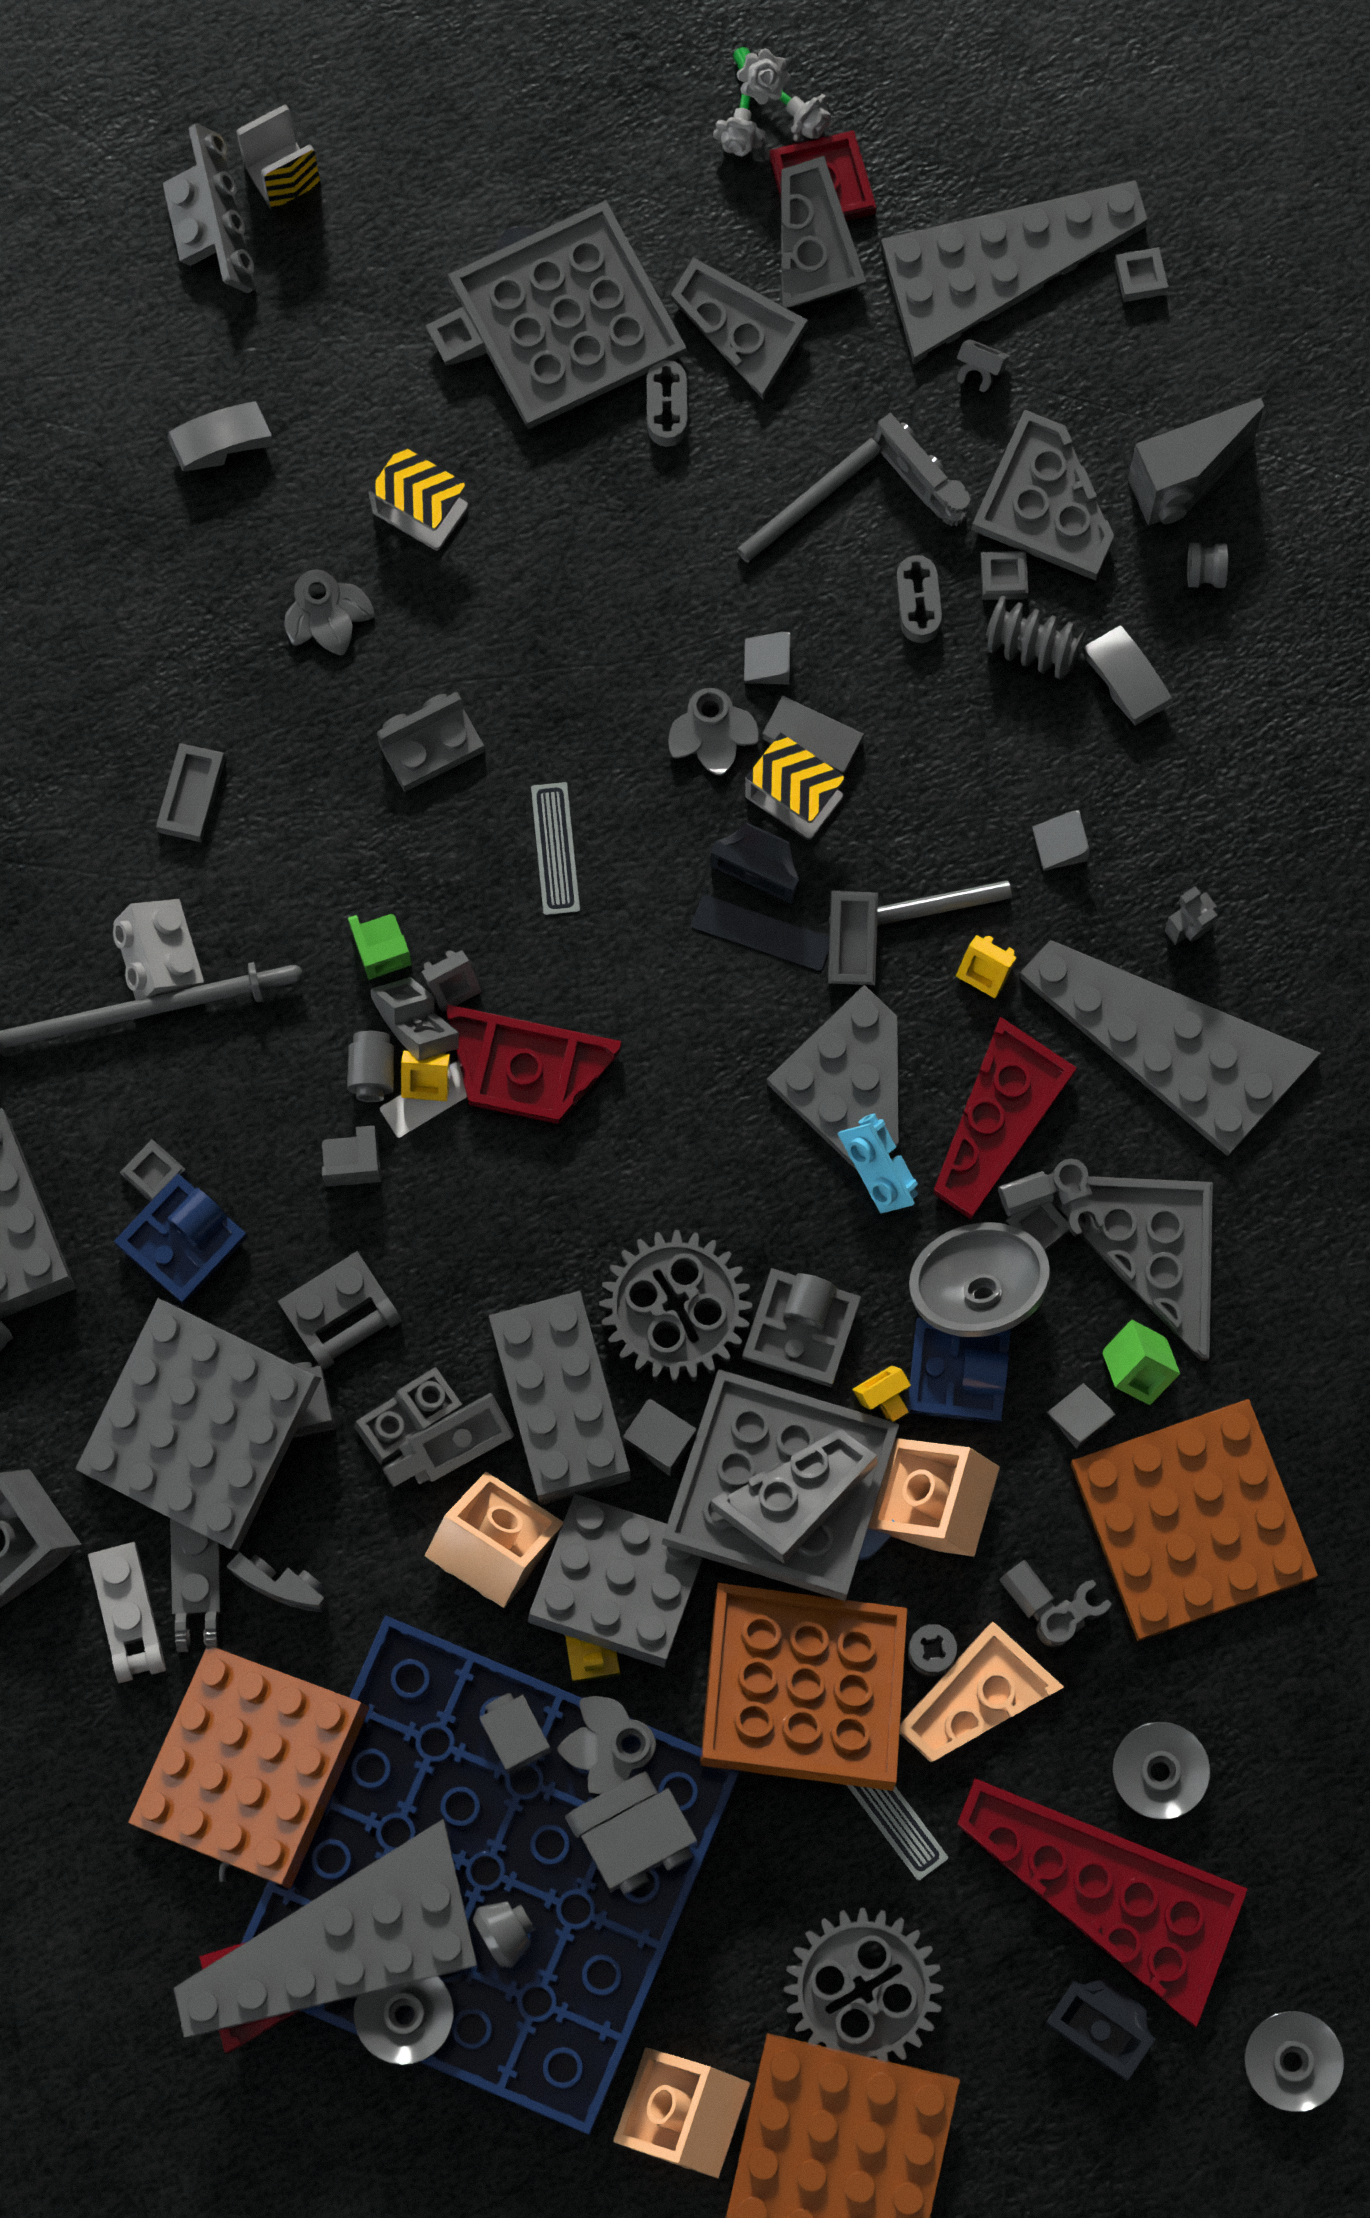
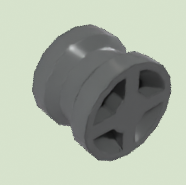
(1207, 565)
(927, 1658)

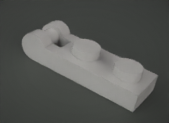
(126, 1610)

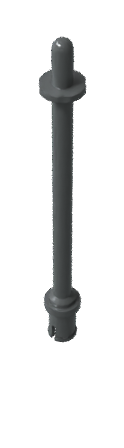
(250, 983)

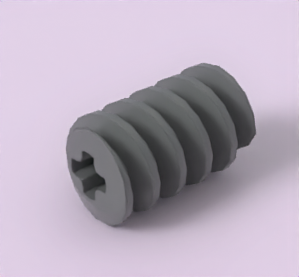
(1033, 639)

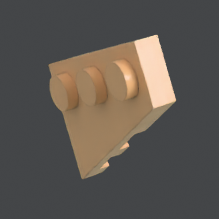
(977, 1693)

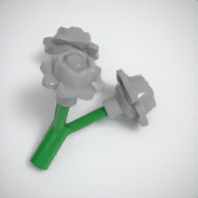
(763, 79)

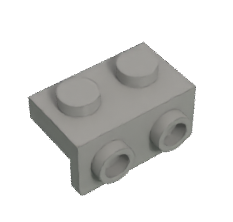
(156, 948)

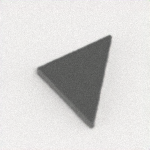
(1159, 1245)

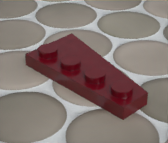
(1005, 1107)

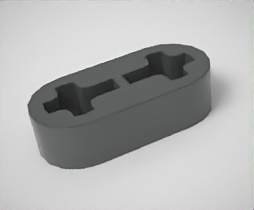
(676, 403)
(909, 599)
(610, 1804)

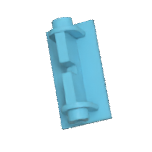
(886, 1179)

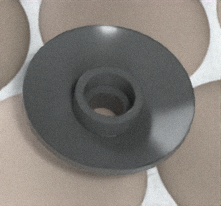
(1179, 1753)
(411, 2042)
(1319, 2056)

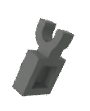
(1192, 918)

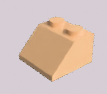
(935, 1496)
(493, 1539)
(681, 2112)

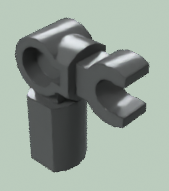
(1067, 1180)
(1054, 1623)

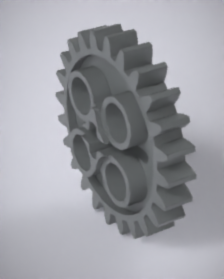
(638, 1325)
(840, 1949)

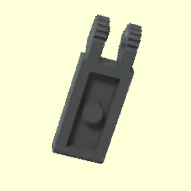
(921, 471)
(195, 1584)

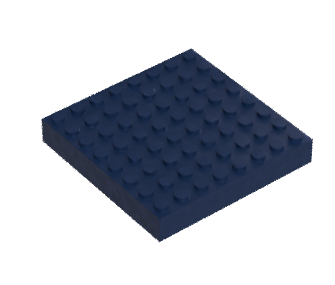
(568, 2008)

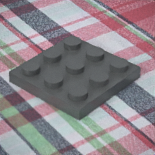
(615, 1582)

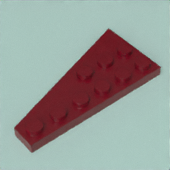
(1134, 1903)

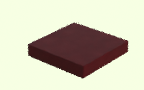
(844, 166)

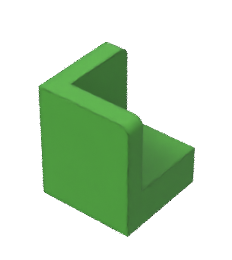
(380, 945)
(1140, 1362)

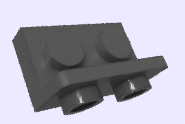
(429, 740)

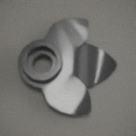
(328, 618)
(712, 738)
(600, 1744)

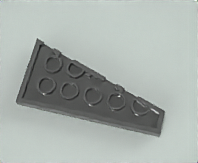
(985, 264)
(1190, 1055)
(366, 1935)

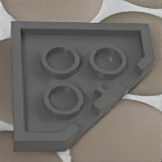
(1045, 500)
(845, 1071)

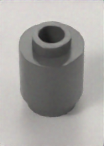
(370, 1066)

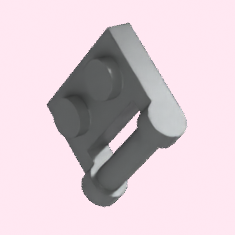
(333, 1298)

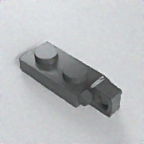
(450, 1442)

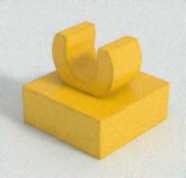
(986, 965)
(426, 1077)
(883, 1392)
(590, 1661)

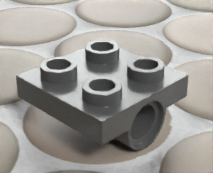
(801, 1327)

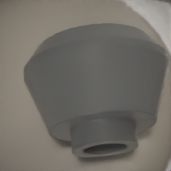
(504, 1931)

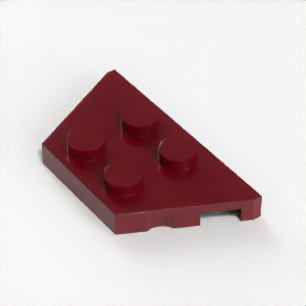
(526, 1064)

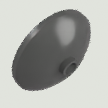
(980, 1279)

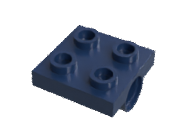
(181, 1238)
(958, 1375)

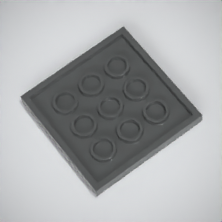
(567, 314)
(198, 1424)
(757, 1430)

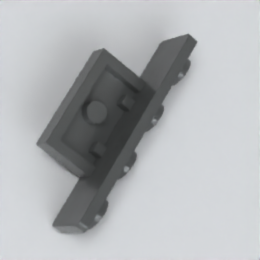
(207, 213)

